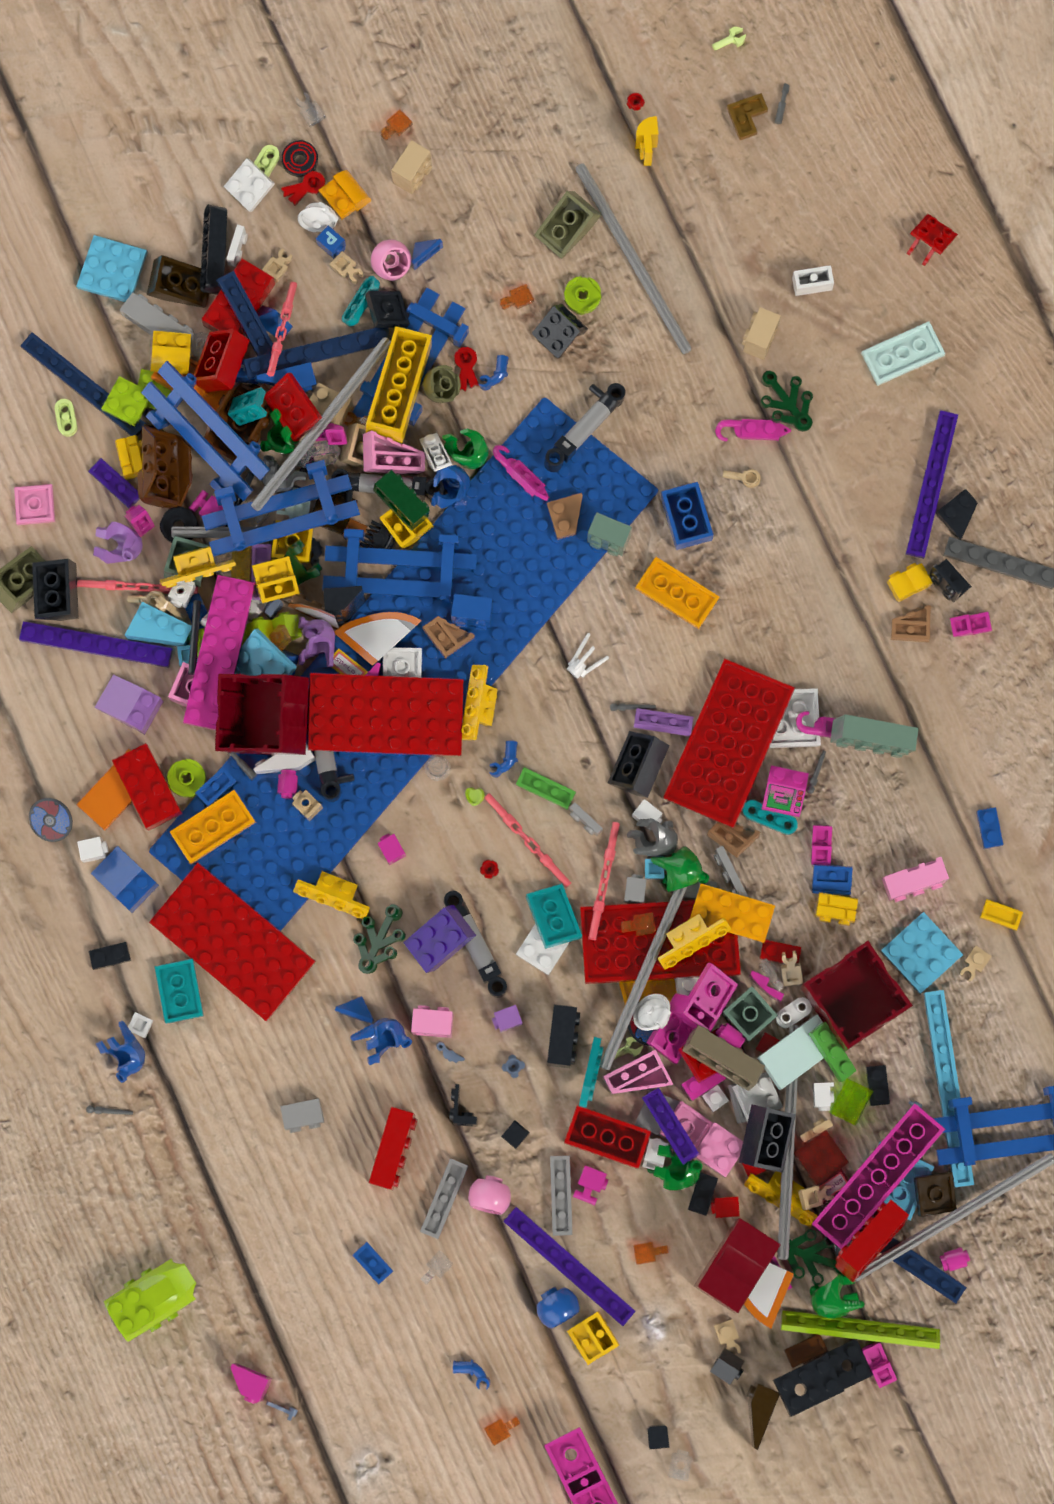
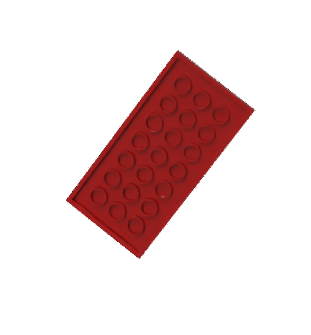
(385, 714)
(729, 743)
(232, 941)
(621, 955)

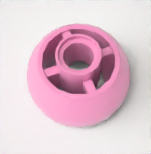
(399, 265)
(489, 1195)

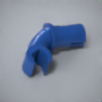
(498, 375)
(509, 760)
(471, 1368)

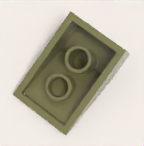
(567, 223)
(17, 579)

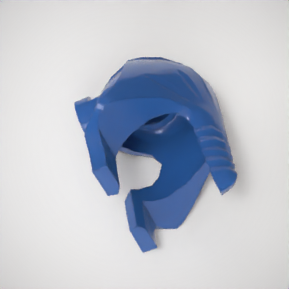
(455, 482)
(384, 1034)
(129, 1055)

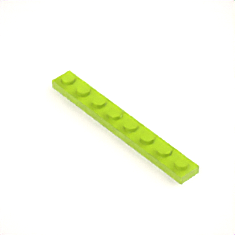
(861, 1329)

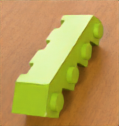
(266, 627)

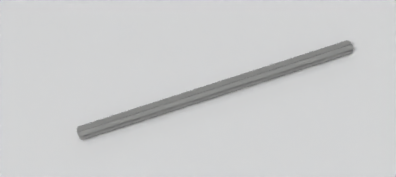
(633, 259)
(318, 428)
(642, 978)
(787, 1174)
(957, 1214)

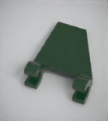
(299, 571)

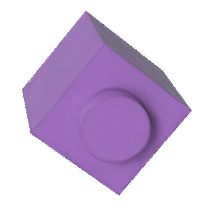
(507, 1019)

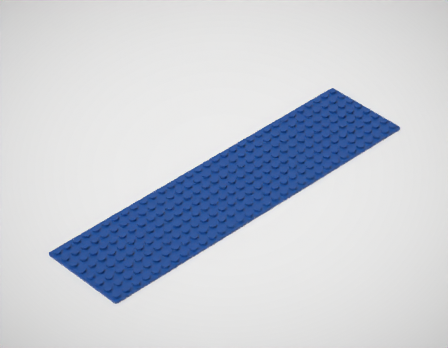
(528, 581)

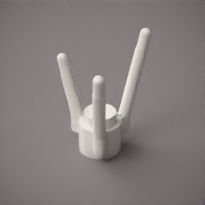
(577, 667)

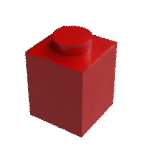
(725, 1207)

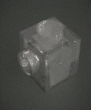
(197, 345)

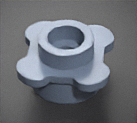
(513, 1061)

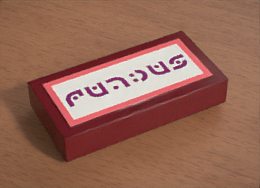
(836, 1181)

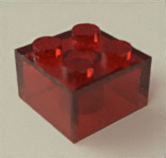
(820, 1157)

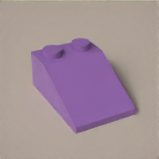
(129, 704)

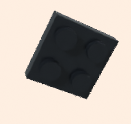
(387, 309)

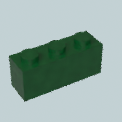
(401, 499)

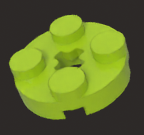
(582, 284)
(182, 768)

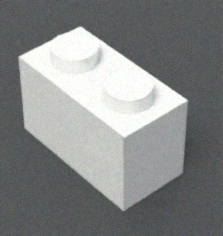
(813, 280)

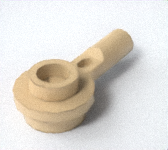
(750, 478)
(149, 599)
(164, 604)

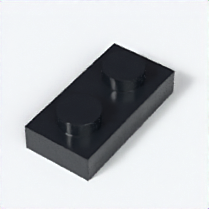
(109, 956)
(878, 1083)
(702, 1194)

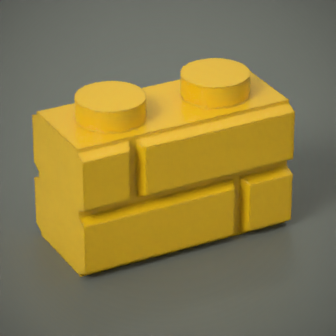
(130, 456)
(836, 908)

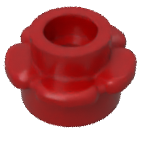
(635, 97)
(494, 869)

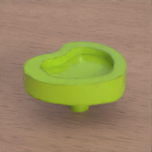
(474, 796)

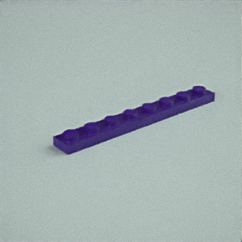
(931, 484)
(95, 644)
(569, 1266)

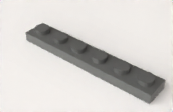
(1000, 562)

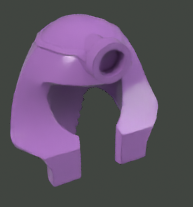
(128, 542)
(320, 637)

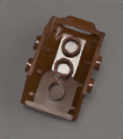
(247, 432)
(165, 468)

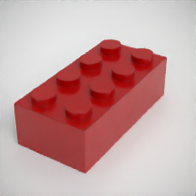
(257, 287)
(147, 787)
(607, 1137)
(392, 1149)
(871, 1241)

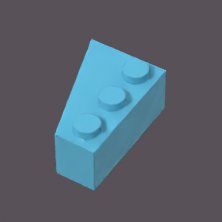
(158, 627)

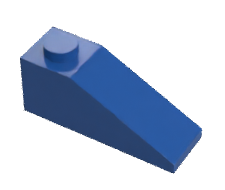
(303, 374)

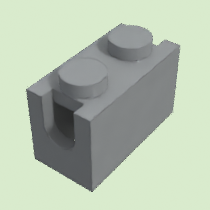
(302, 1114)

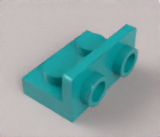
(248, 407)

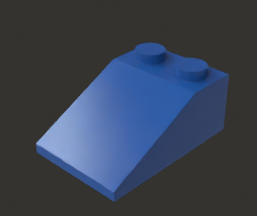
(124, 879)

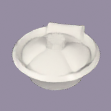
(317, 217)
(652, 1012)

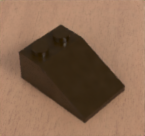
(176, 282)
(761, 1407)

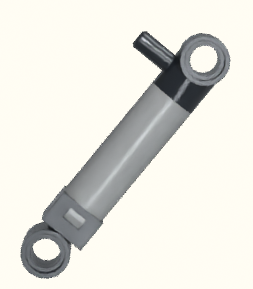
(567, 445)
(365, 483)
(328, 772)
(479, 950)

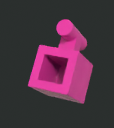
(207, 506)
(591, 1180)

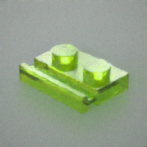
(851, 1102)

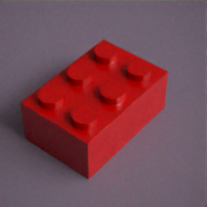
(220, 360)

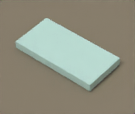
(903, 353)
(792, 1055)

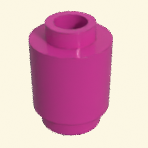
(287, 783)
(731, 1035)
(954, 1259)

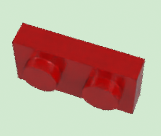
(773, 951)

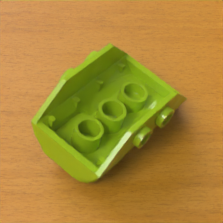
(151, 1299)

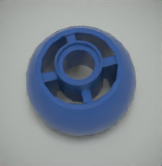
(557, 1307)

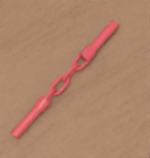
(277, 346)
(112, 585)
(509, 820)
(608, 856)

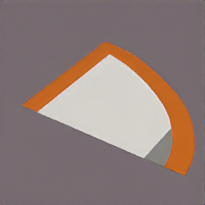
(315, 613)
(376, 633)
(769, 1294)

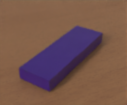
(114, 483)

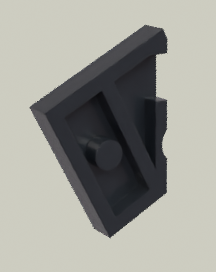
(958, 513)

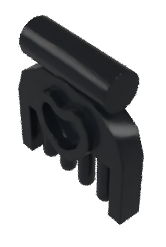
(381, 539)

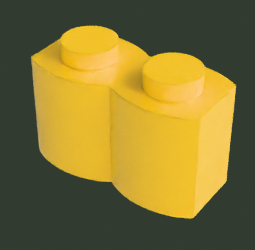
(909, 582)

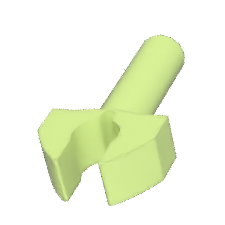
(730, 39)
(624, 1050)

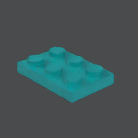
(553, 916)
(179, 991)
(591, 1072)

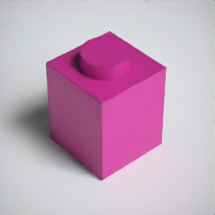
(391, 848)

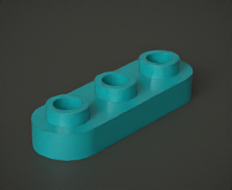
(359, 303)
(778, 818)

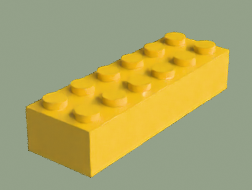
(399, 383)

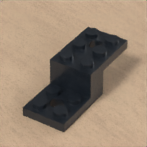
(822, 1377)

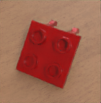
(934, 234)

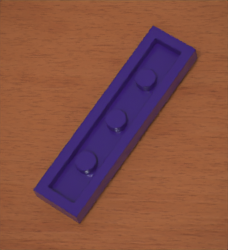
(670, 1126)

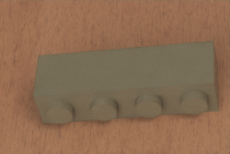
(723, 1057)

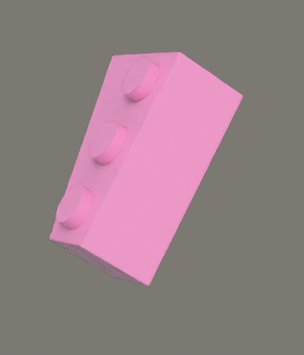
(384, 454)
(915, 880)
(639, 1074)

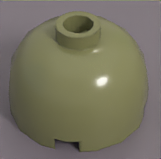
(441, 384)

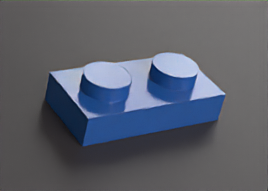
(216, 786)
(989, 828)
(372, 1263)

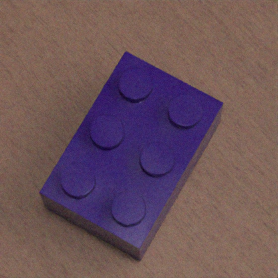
(439, 938)

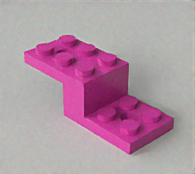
(693, 1010)
(580, 1476)

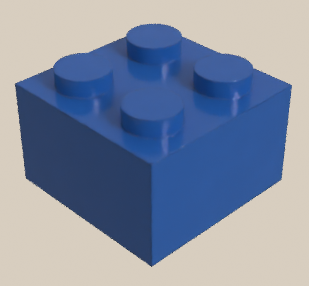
(472, 612)

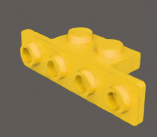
(195, 564)
(479, 703)
(334, 893)
(690, 938)
(772, 1191)

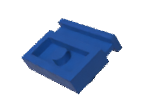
(832, 879)

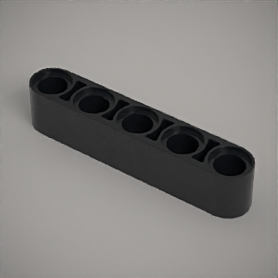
(213, 248)

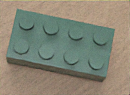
(874, 735)

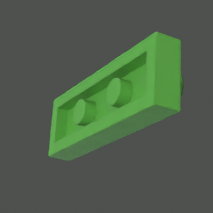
(545, 788)
(832, 1052)

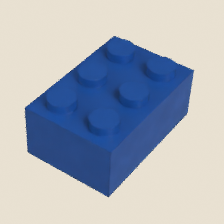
(686, 516)

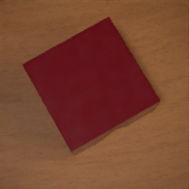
(262, 714)
(856, 996)
(737, 1265)

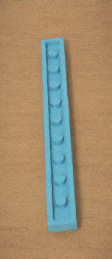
(945, 1073)

